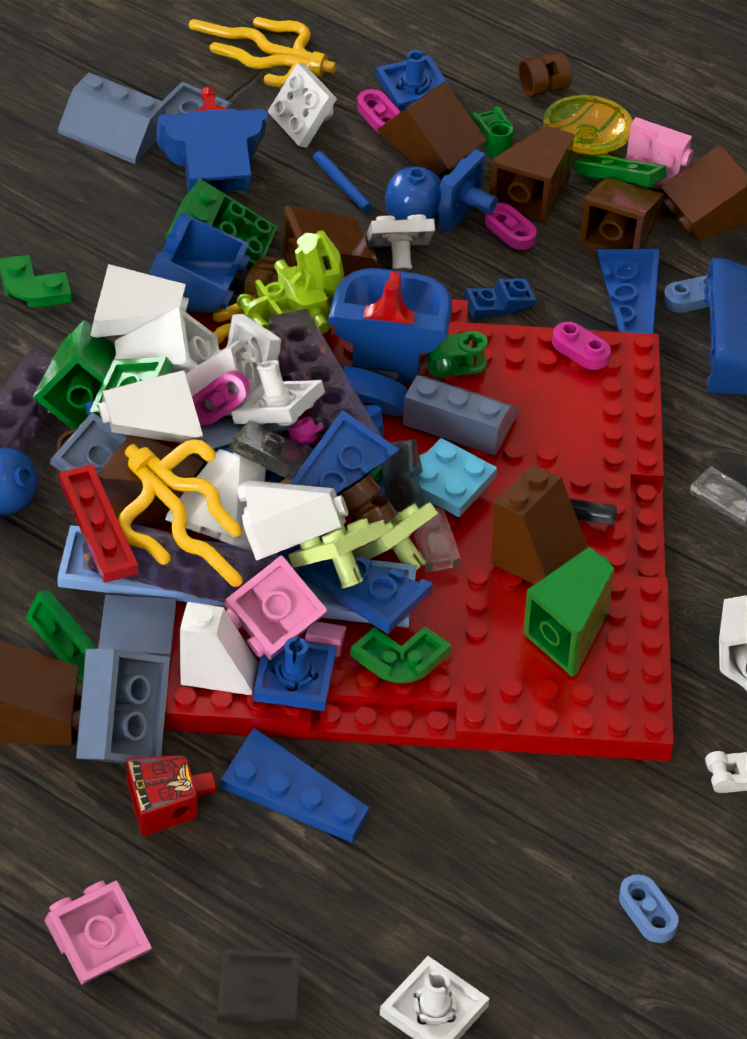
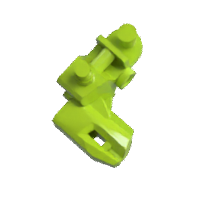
(301, 286)

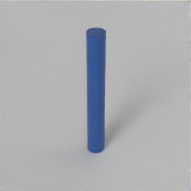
(343, 182)

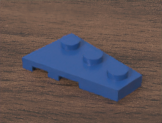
(344, 456)

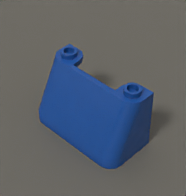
(203, 261)
(727, 297)

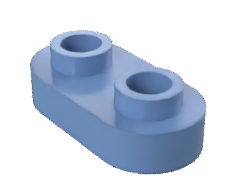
(685, 295)
(650, 911)

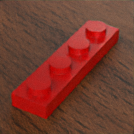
(98, 523)

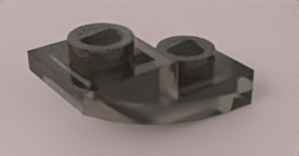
(401, 476)

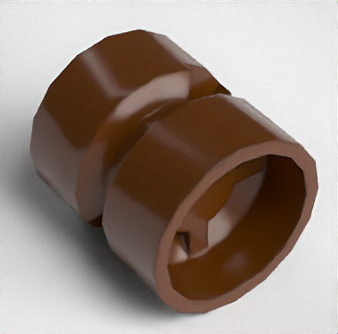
(544, 74)
(364, 501)

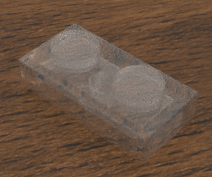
(722, 494)
(437, 543)

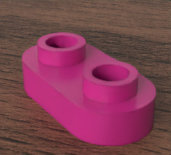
(376, 108)
(511, 227)
(581, 345)
(221, 397)

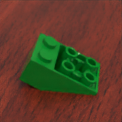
(229, 216)

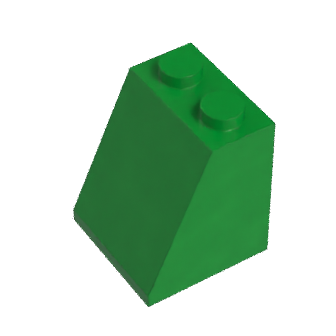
(75, 375)
(570, 608)

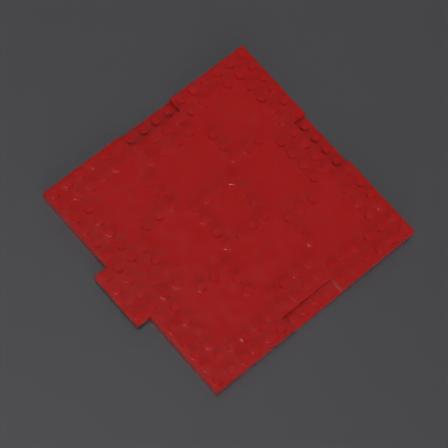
(496, 684)

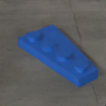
(631, 287)
(380, 598)
(291, 787)

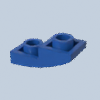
(506, 298)
(377, 390)

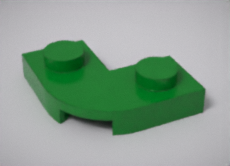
(38, 290)
(397, 662)

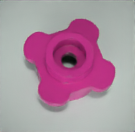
(304, 431)

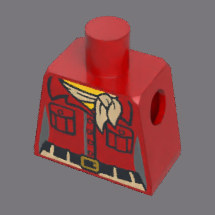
(165, 791)

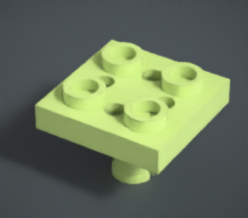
(398, 536)
(339, 547)

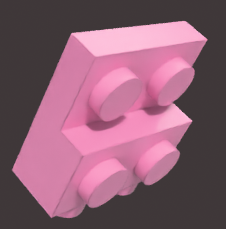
(660, 146)
(274, 608)
(97, 930)

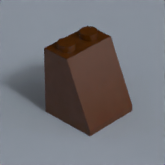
(434, 131)
(534, 173)
(708, 195)
(619, 216)
(340, 229)
(124, 486)
(535, 526)
(37, 698)

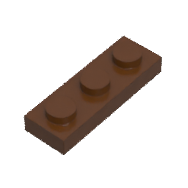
(261, 270)

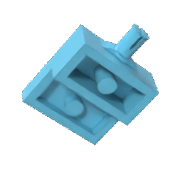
(453, 477)

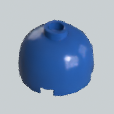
(413, 193)
(17, 481)

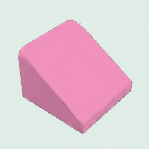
(326, 634)

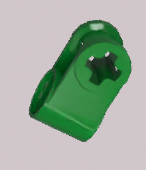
(495, 129)
(456, 356)

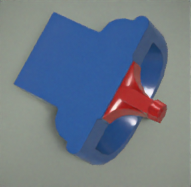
(213, 142)
(391, 318)

